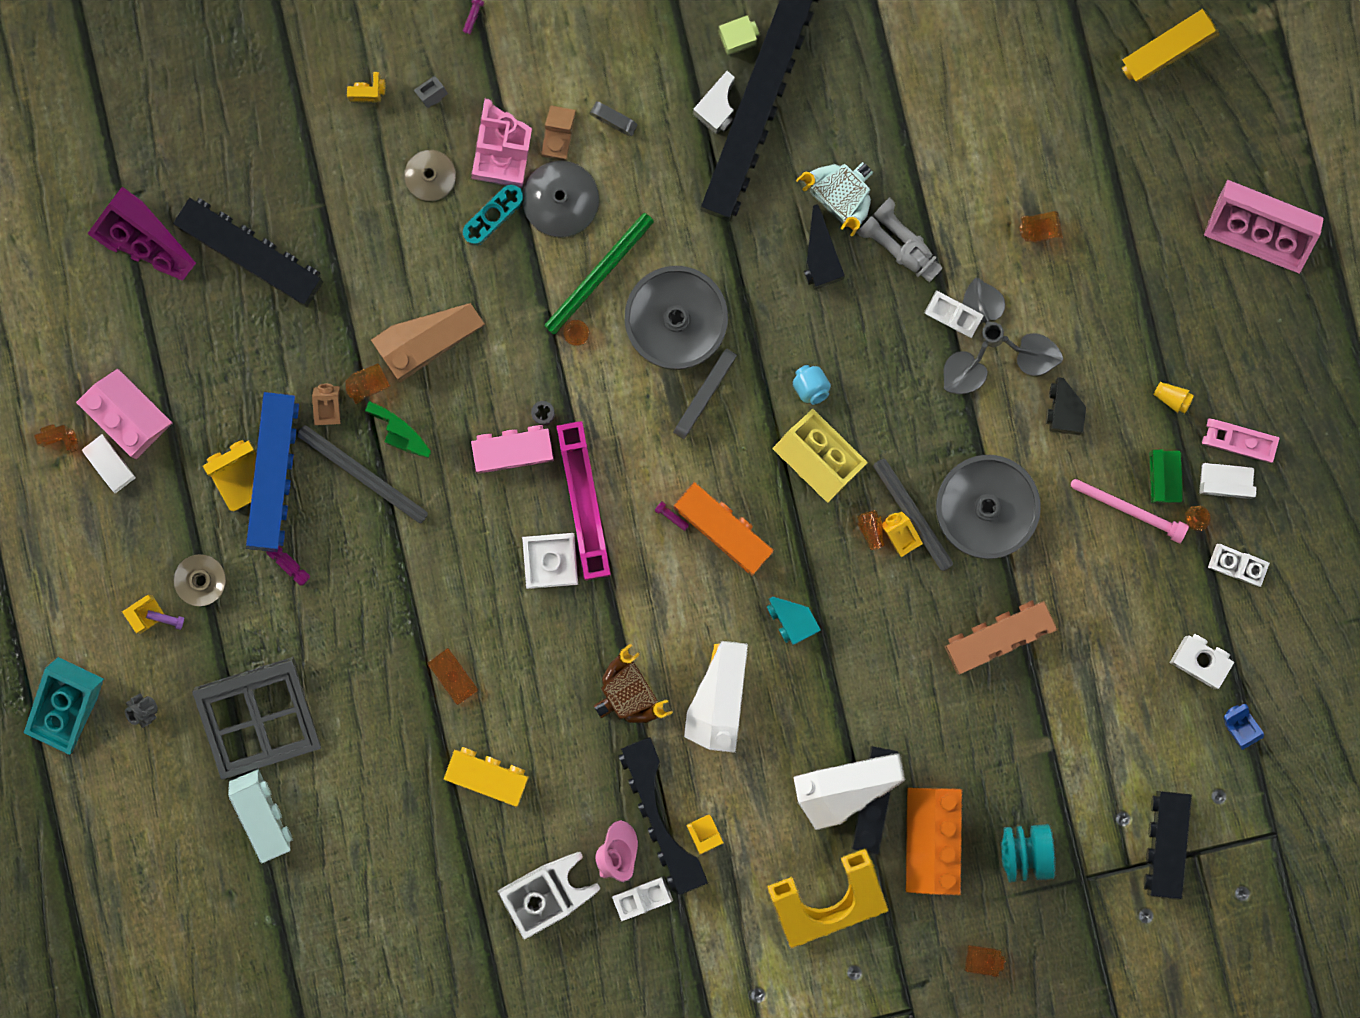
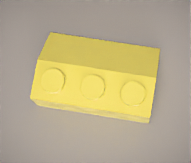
(819, 455)

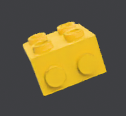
(234, 474)

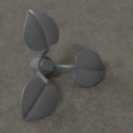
(966, 374)

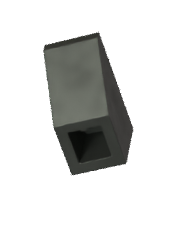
(1067, 409)

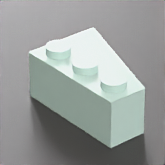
(259, 815)

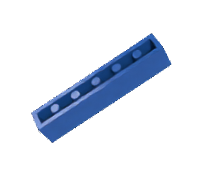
(270, 472)

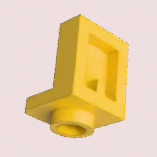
(363, 93)
(901, 533)

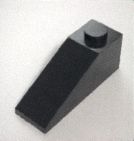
(822, 260)

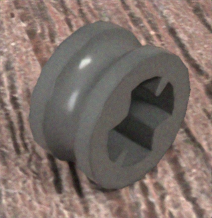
(551, 414)

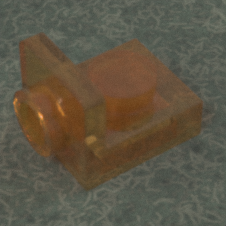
(366, 383)
(984, 960)

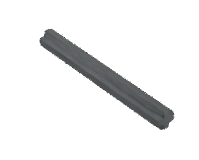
(912, 512)

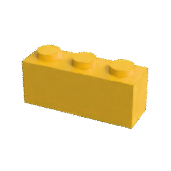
(486, 776)

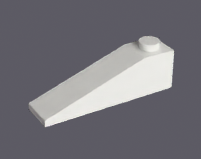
(840, 791)

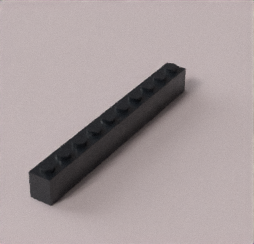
(757, 108)

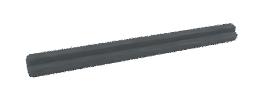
(362, 474)

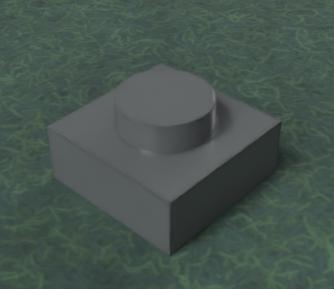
(431, 92)

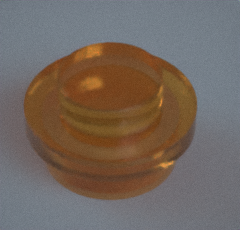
(576, 332)
(1197, 518)

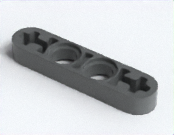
(705, 393)

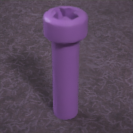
(178, 622)

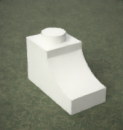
(714, 107)

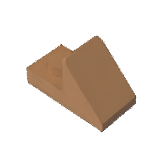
(558, 132)

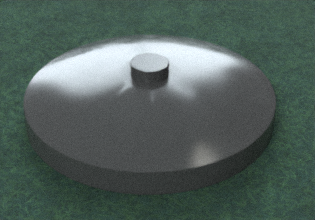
(676, 317)
(988, 506)

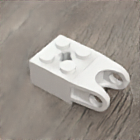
(555, 895)

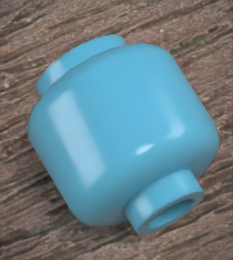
(811, 384)

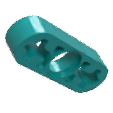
(501, 195)

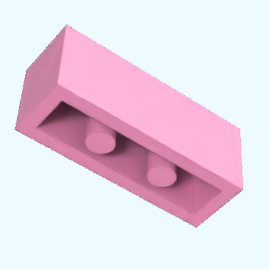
(512, 449)

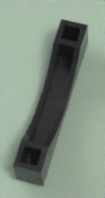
(683, 866)

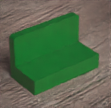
(1165, 476)

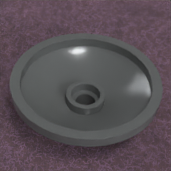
(564, 216)

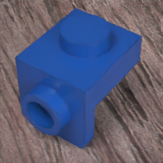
(1242, 726)

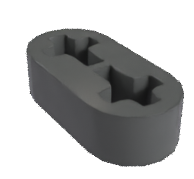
(613, 119)

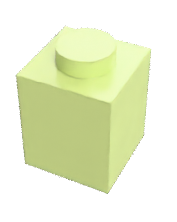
(738, 34)

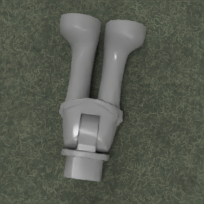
(912, 254)

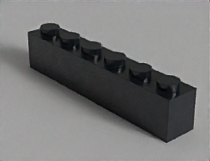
(248, 252)

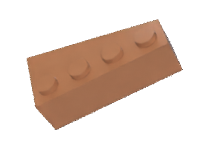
(1001, 637)

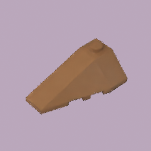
(421, 340)

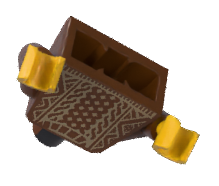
(628, 692)

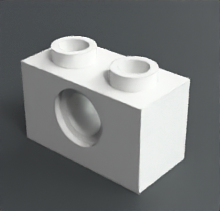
(1186, 660)

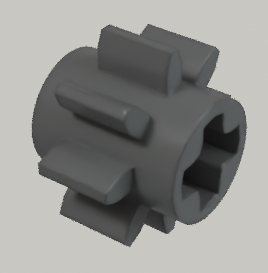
(141, 710)

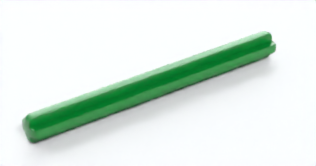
(599, 273)

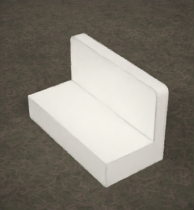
(1227, 481)

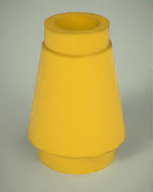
(1175, 397)

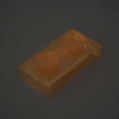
(452, 676)

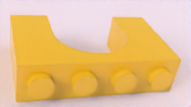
(860, 903)

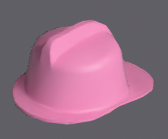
(618, 852)

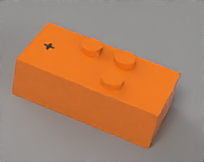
(723, 529)

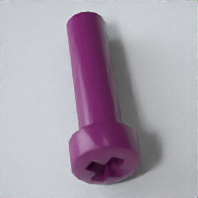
(473, 15)
(661, 508)

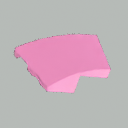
(501, 147)

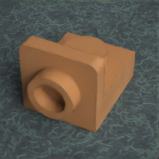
(326, 404)

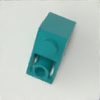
(795, 620)

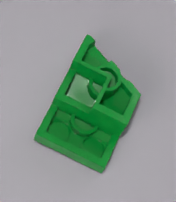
(399, 432)

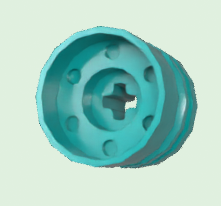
(1028, 853)

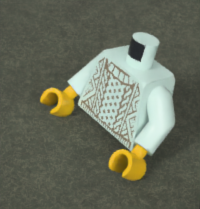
(841, 192)

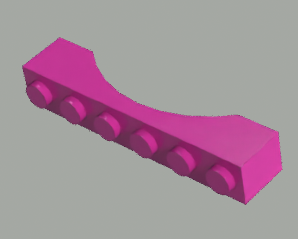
(583, 500)

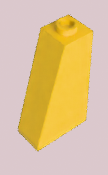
(1170, 46)

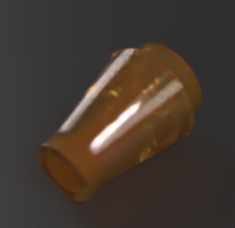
(871, 528)

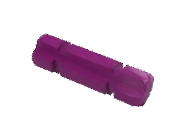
(289, 566)

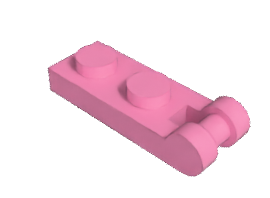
(1241, 441)

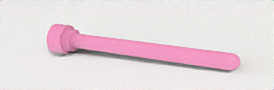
(1175, 530)

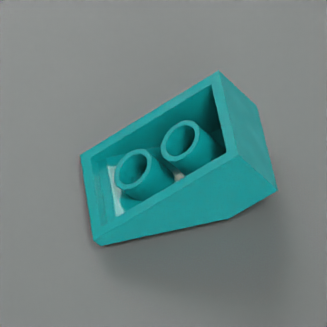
(63, 704)

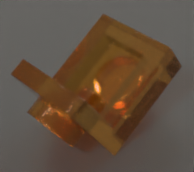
(1040, 227)
(52, 434)

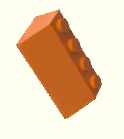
(933, 841)

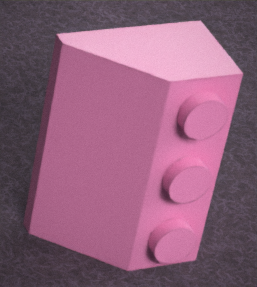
(124, 413)

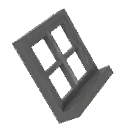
(246, 683)

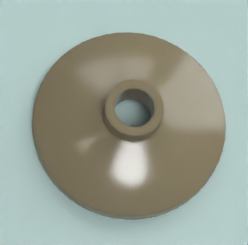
(430, 188)
(186, 580)

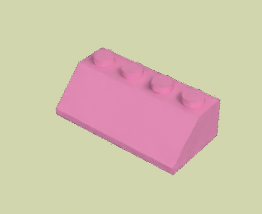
(1264, 226)

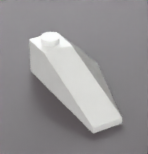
(715, 710)

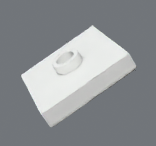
(550, 560)

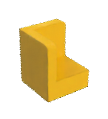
(137, 614)
(704, 834)

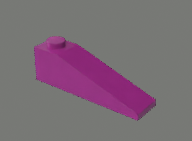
(135, 230)

